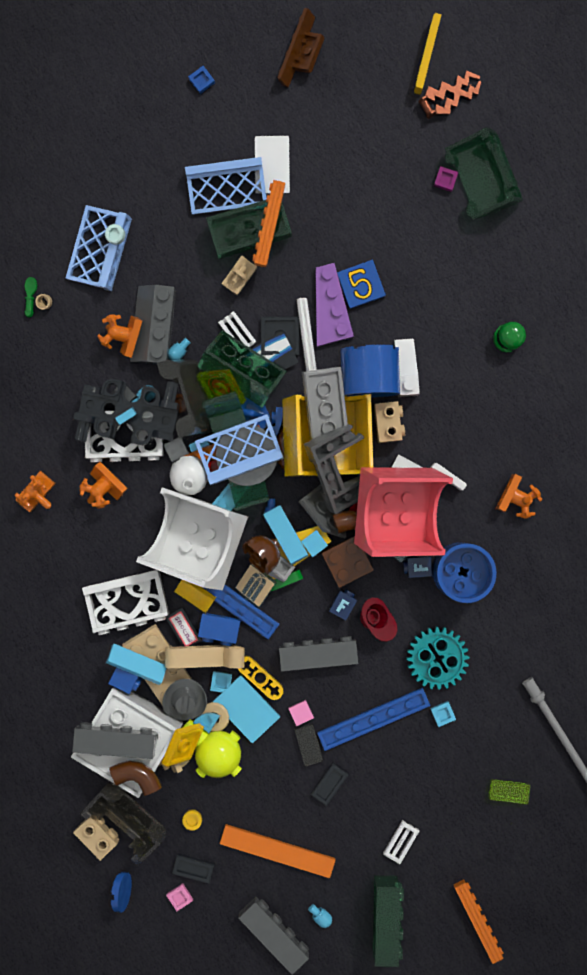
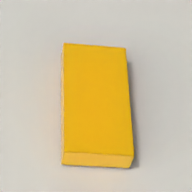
(195, 595)

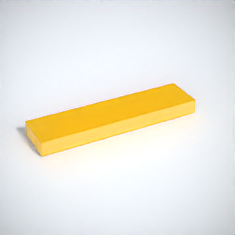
(427, 53)

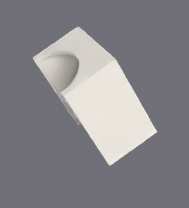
(195, 541)
(133, 711)

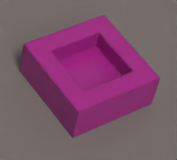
(445, 179)

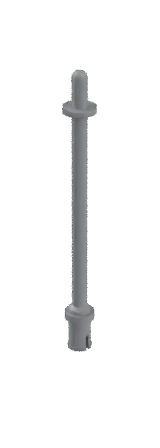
(538, 697)

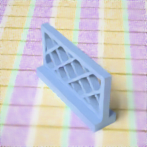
(224, 168)
(113, 253)
(240, 466)

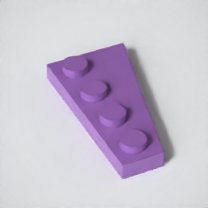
(331, 311)

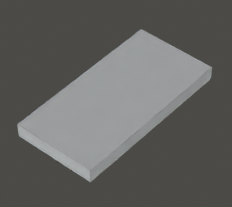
(324, 400)

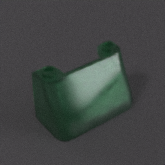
(484, 173)

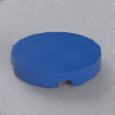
(121, 890)

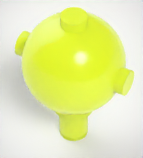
(217, 753)

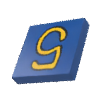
(361, 284)

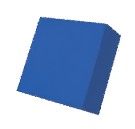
(201, 79)

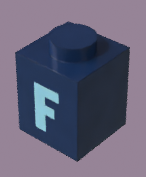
(417, 567)
(343, 604)

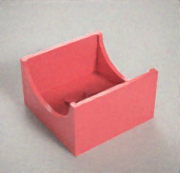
(399, 511)

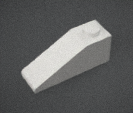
(408, 368)

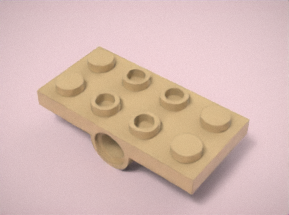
(152, 645)

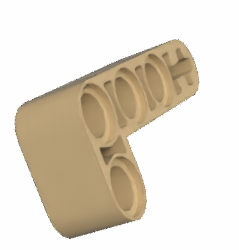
(204, 656)

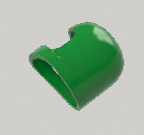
(511, 336)

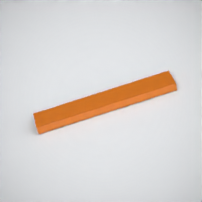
(277, 851)

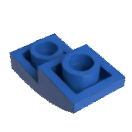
(277, 418)

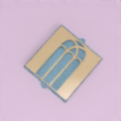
(255, 585)

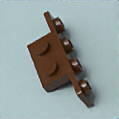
(302, 50)

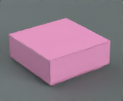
(301, 712)
(179, 897)

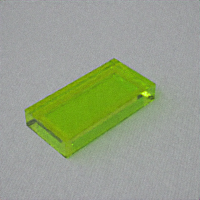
(509, 791)

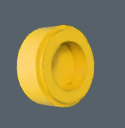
(192, 820)

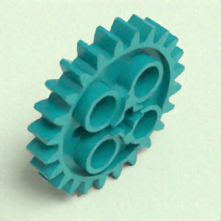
(423, 667)

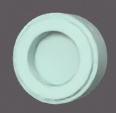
(115, 234)

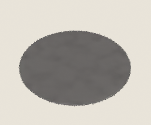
(257, 475)

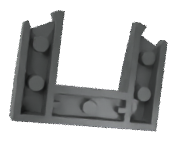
(321, 452)

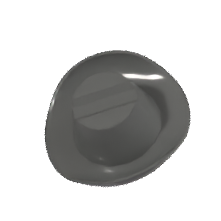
(184, 700)

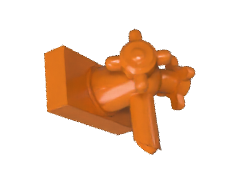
(127, 335)
(105, 483)
(36, 492)
(518, 497)

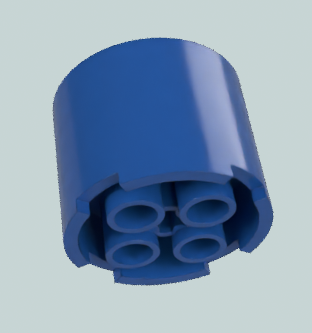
(371, 370)
(478, 577)

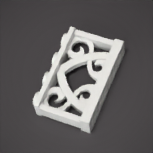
(95, 456)
(101, 591)

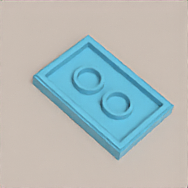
(247, 709)

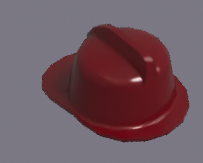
(378, 619)

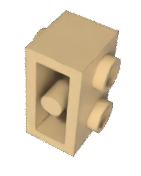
(386, 422)
(97, 836)

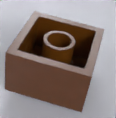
(347, 562)

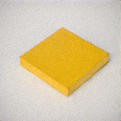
(182, 744)

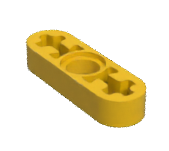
(274, 683)

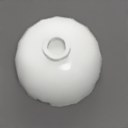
(188, 475)

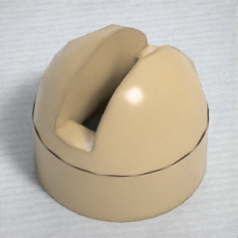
(40, 303)

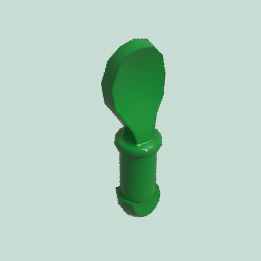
(30, 288)

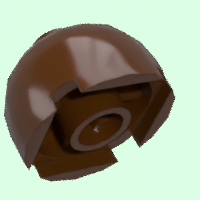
(263, 553)

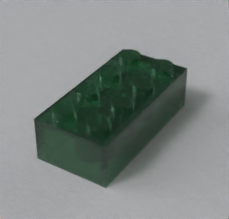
(239, 228)
(253, 372)
(386, 921)

